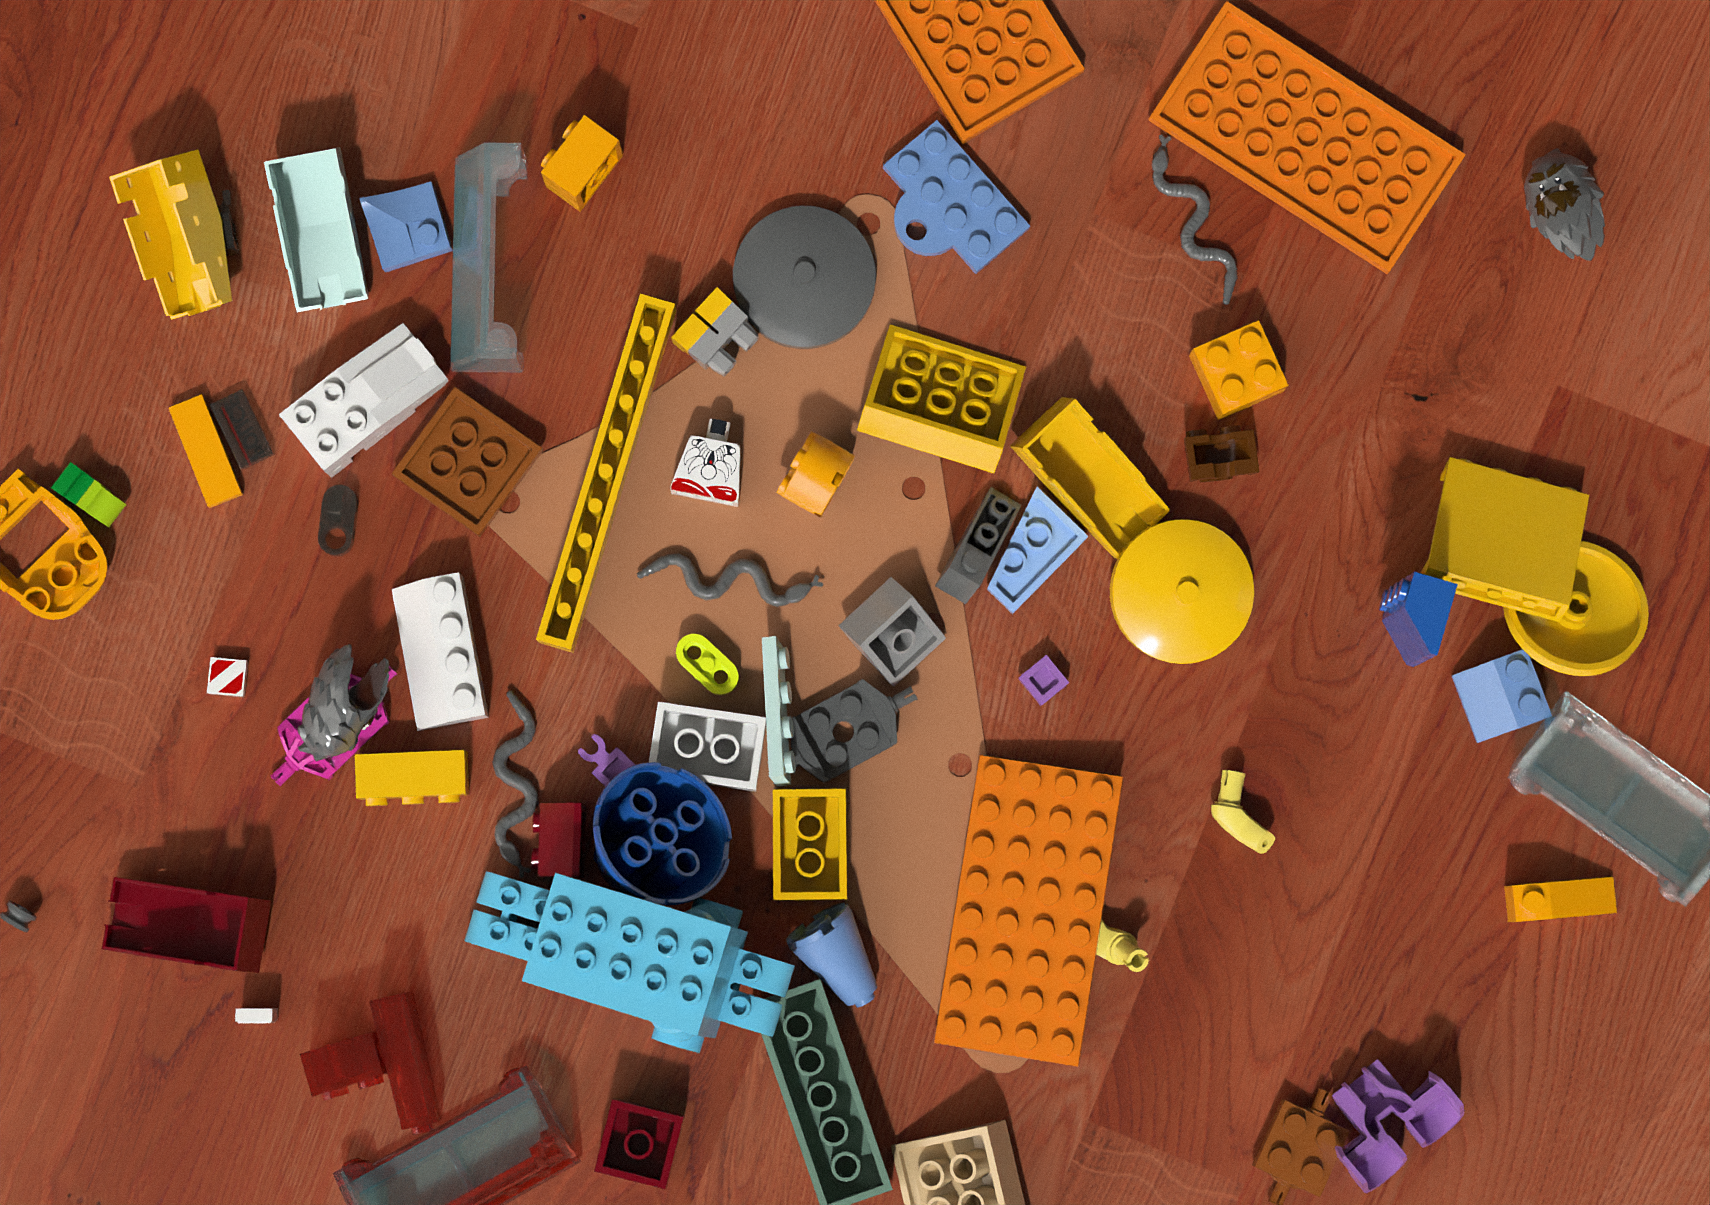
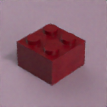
(639, 1143)

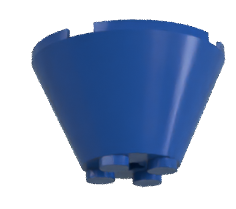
(660, 835)

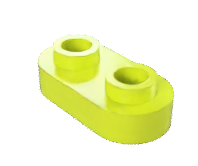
(707, 664)

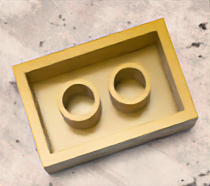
(809, 844)

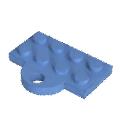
(951, 201)

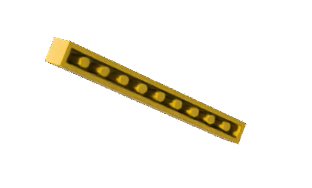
(606, 473)

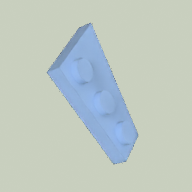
(1035, 551)

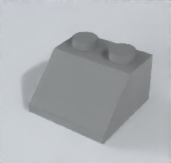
(892, 631)

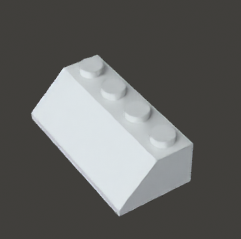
(440, 651)

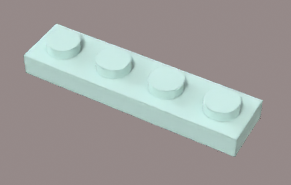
(778, 725)

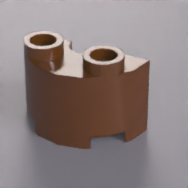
(1220, 455)

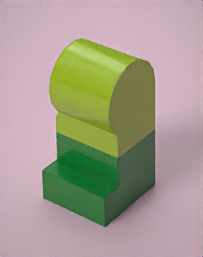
(88, 494)

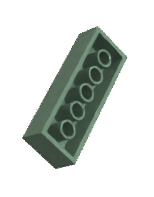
(824, 1099)

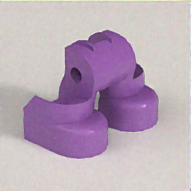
(1372, 1097)

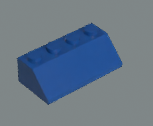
(1417, 615)

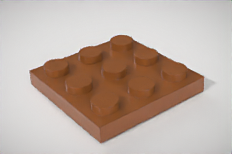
(467, 461)

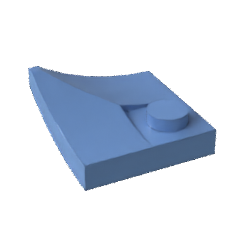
(406, 226)

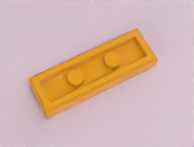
(205, 451)

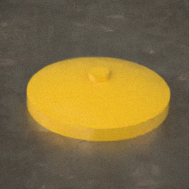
(1182, 591)
(1599, 627)

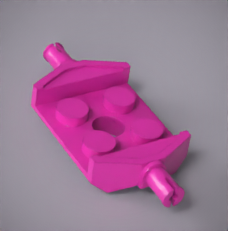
(327, 767)

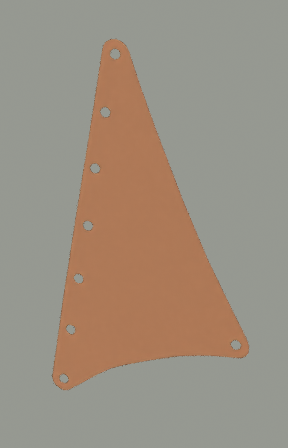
(903, 804)

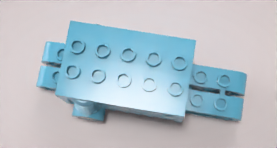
(634, 956)

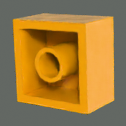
(581, 162)
(1238, 370)

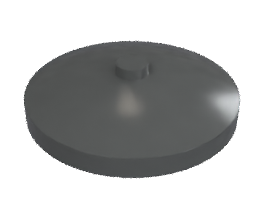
(804, 277)

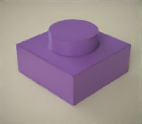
(1043, 680)

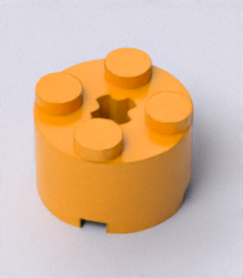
(815, 474)

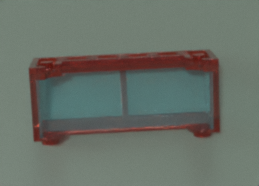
(472, 1159)

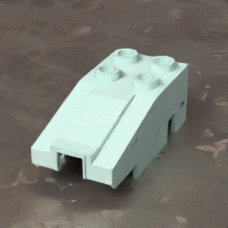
(317, 229)

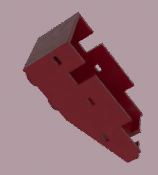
(187, 925)

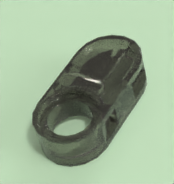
(340, 512)

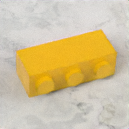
(411, 776)

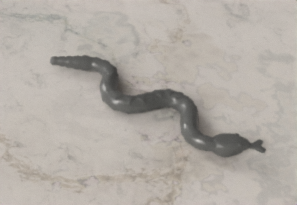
(1159, 165)
(792, 595)
(517, 781)

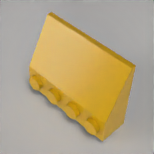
(942, 399)

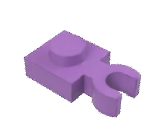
(609, 764)

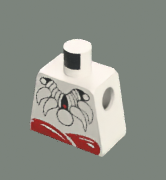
(710, 467)

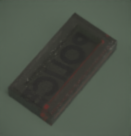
(242, 429)

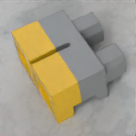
(707, 346)

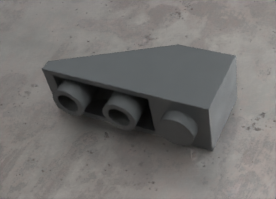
(978, 546)

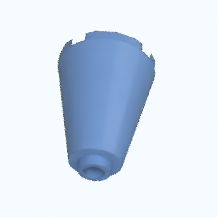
(836, 954)

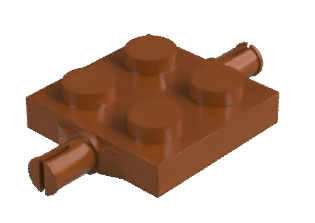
(1300, 1148)

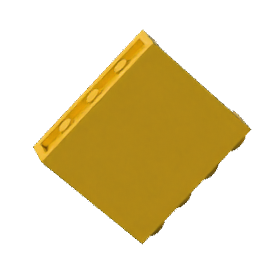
(1507, 538)

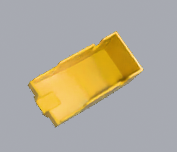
(181, 230)
(1089, 475)

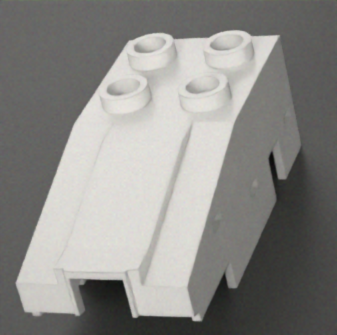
(364, 399)

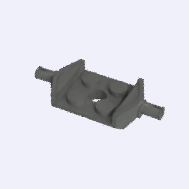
(865, 710)

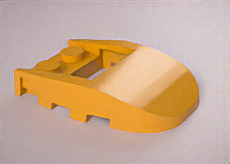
(68, 571)

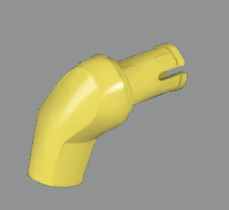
(1235, 819)
(1121, 948)

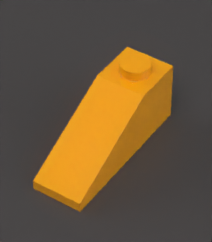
(1560, 899)

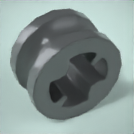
(18, 916)

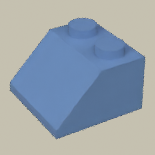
(1501, 695)

